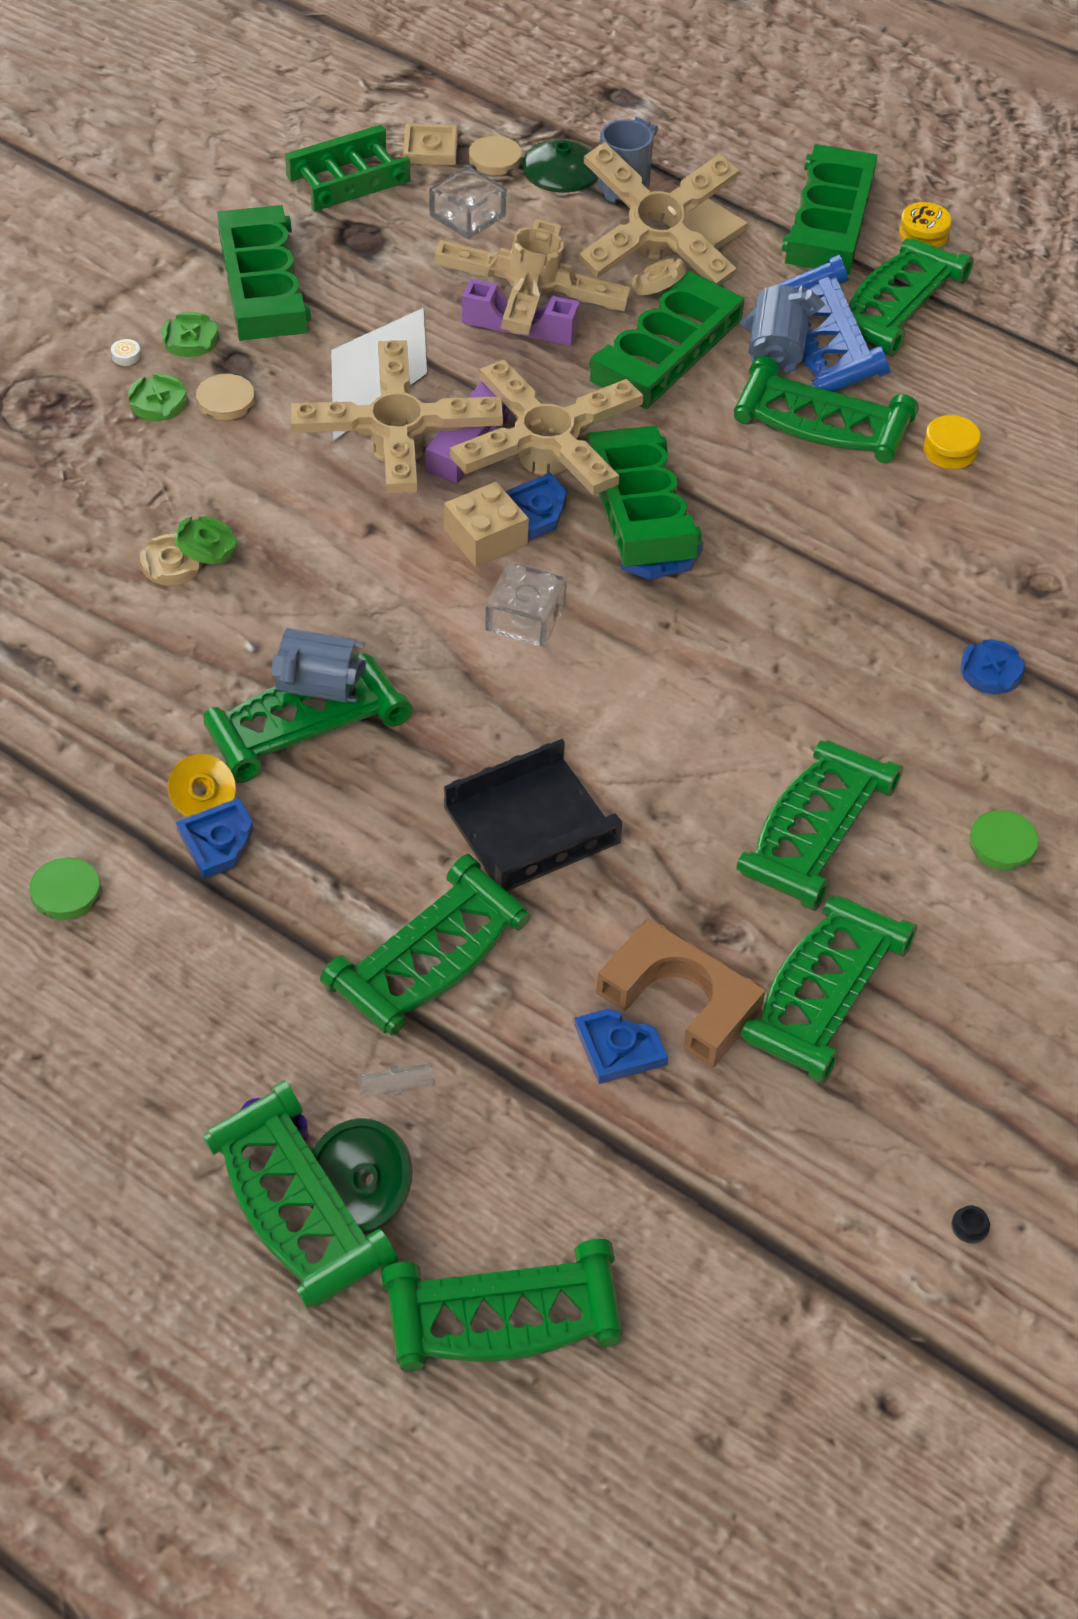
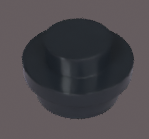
(970, 1224)

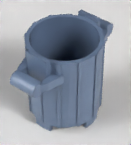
(634, 144)
(781, 324)
(318, 665)

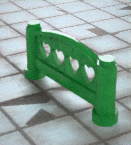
(936, 268)
(766, 387)
(244, 746)
(800, 874)
(472, 893)
(808, 1043)
(350, 1253)
(418, 1304)

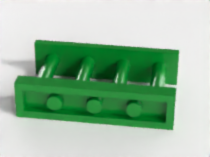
(343, 151)

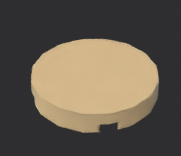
(495, 155)
(659, 276)
(225, 396)
(166, 564)

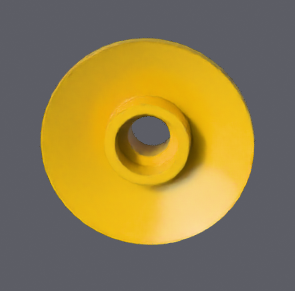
(201, 770)

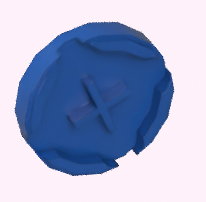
(992, 667)

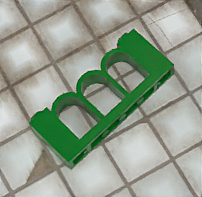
(830, 207)
(261, 273)
(692, 296)
(644, 508)

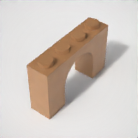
(658, 954)

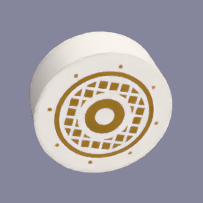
(125, 352)

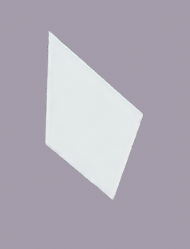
(357, 362)

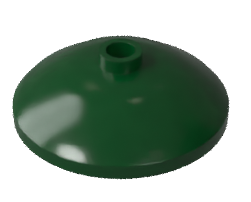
(559, 165)
(354, 1152)

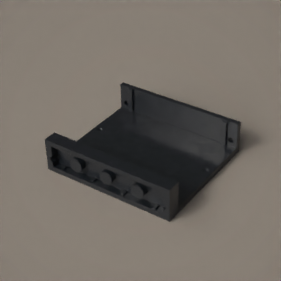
(529, 816)

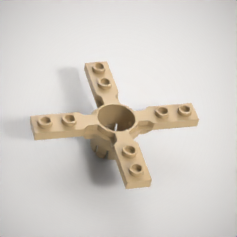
(675, 205)
(532, 270)
(396, 417)
(534, 418)

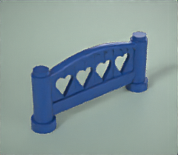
(857, 362)

